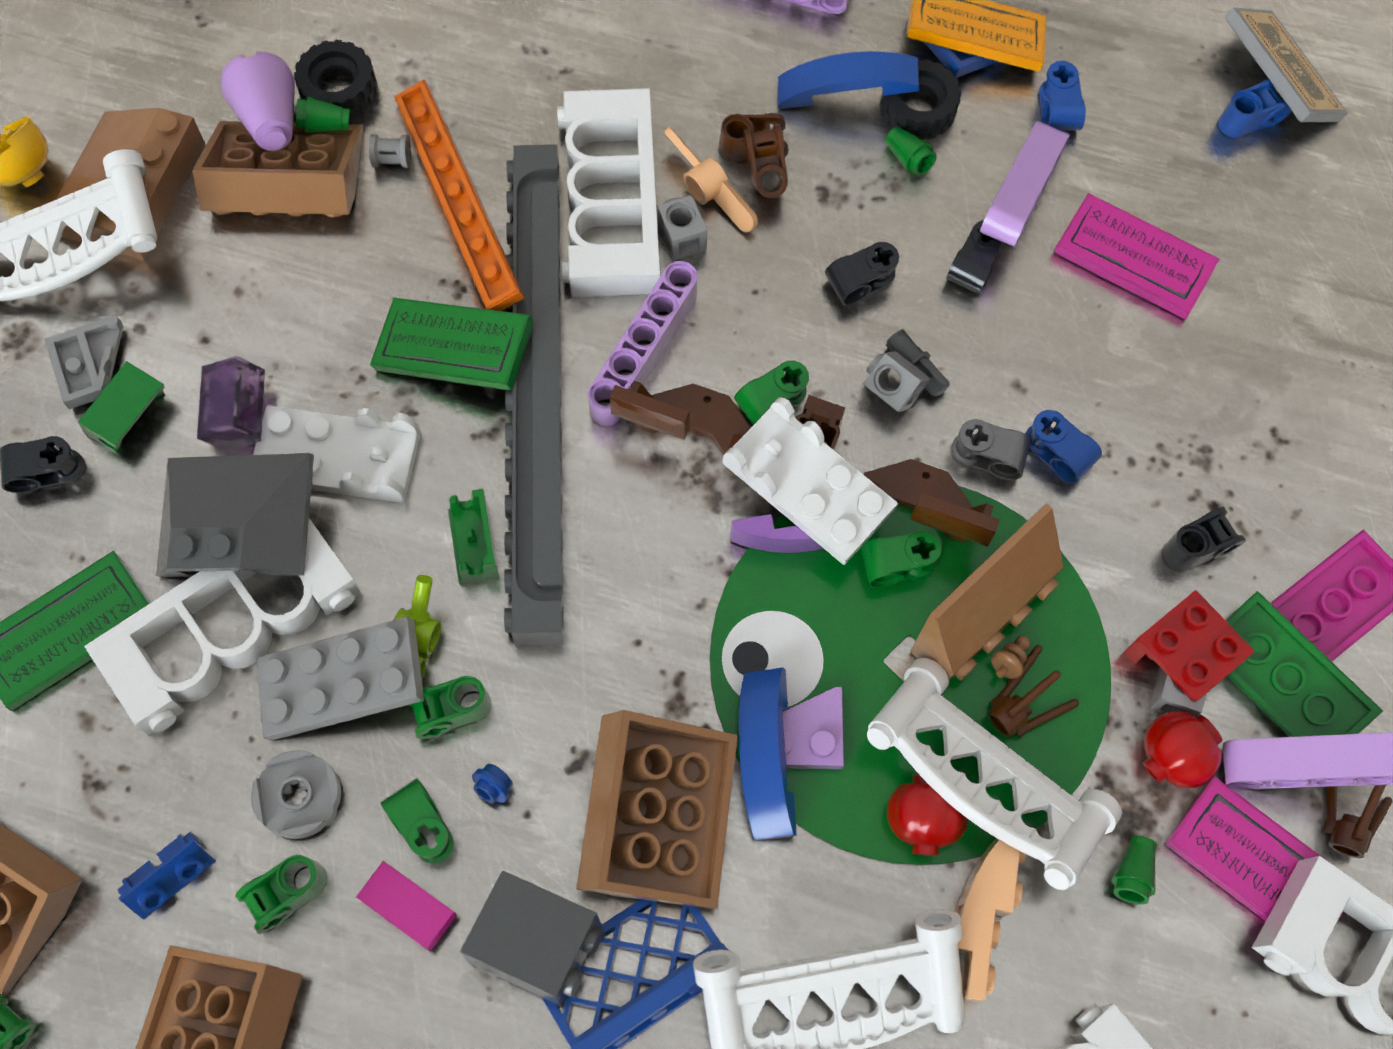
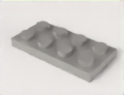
(339, 679)

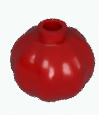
(1182, 749)
(924, 818)

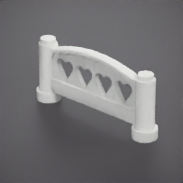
(119, 197)
(1073, 824)
(928, 963)

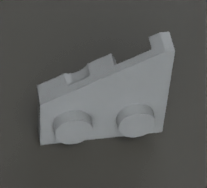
(85, 359)

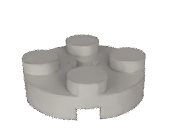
(276, 781)

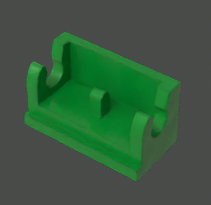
(120, 406)
(472, 538)

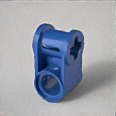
(1062, 98)
(1253, 110)
(1064, 448)

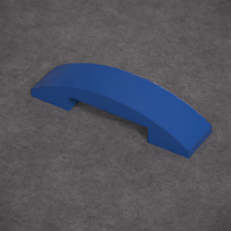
(848, 72)
(763, 754)

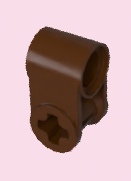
(731, 137)
(766, 158)

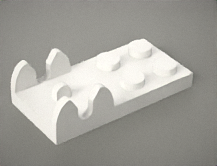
(350, 453)
(809, 481)

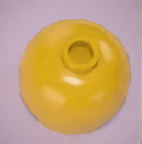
(22, 153)

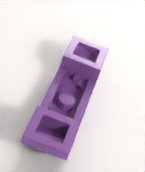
(760, 535)

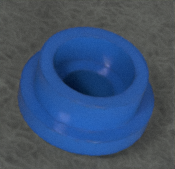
(492, 784)

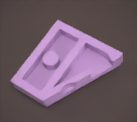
(815, 732)

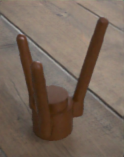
(1012, 713)
(1354, 833)

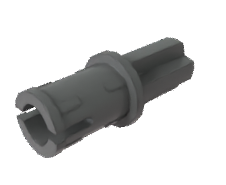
(904, 345)

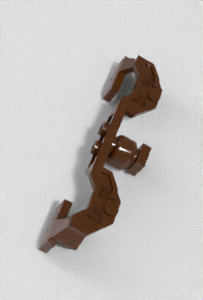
(712, 414)

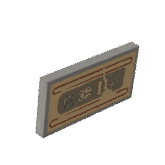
(1286, 65)

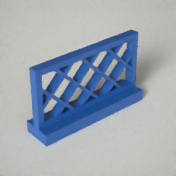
(652, 1004)

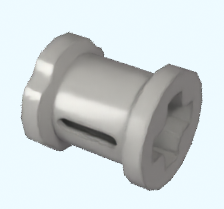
(379, 146)

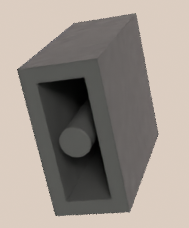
(533, 938)

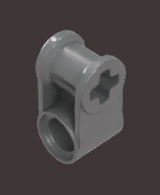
(994, 449)

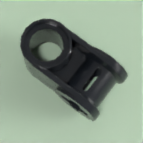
(975, 260)
(863, 272)
(39, 464)
(1206, 537)

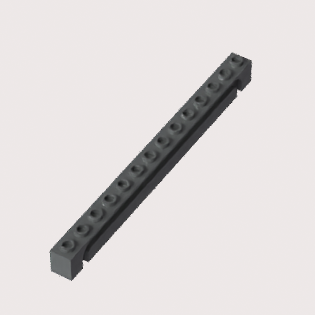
(535, 404)

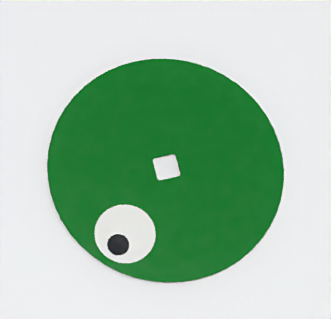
(838, 630)

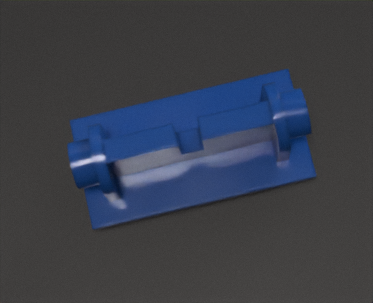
(152, 886)

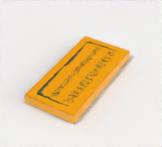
(981, 30)

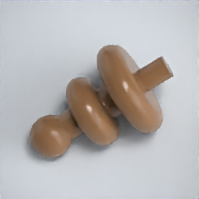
(1011, 658)

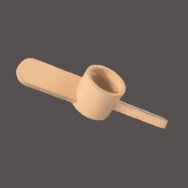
(710, 182)

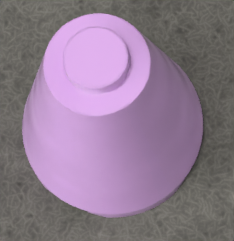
(262, 97)

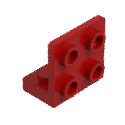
(1192, 646)

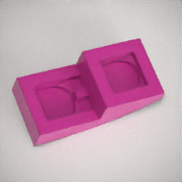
(406, 906)

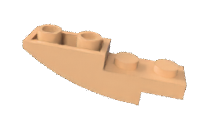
(988, 892)

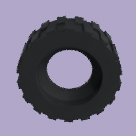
(337, 56)
(930, 123)

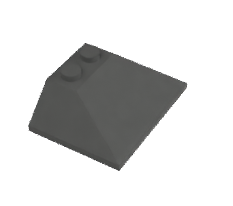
(236, 514)

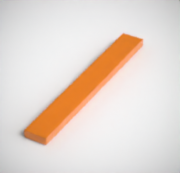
(459, 198)

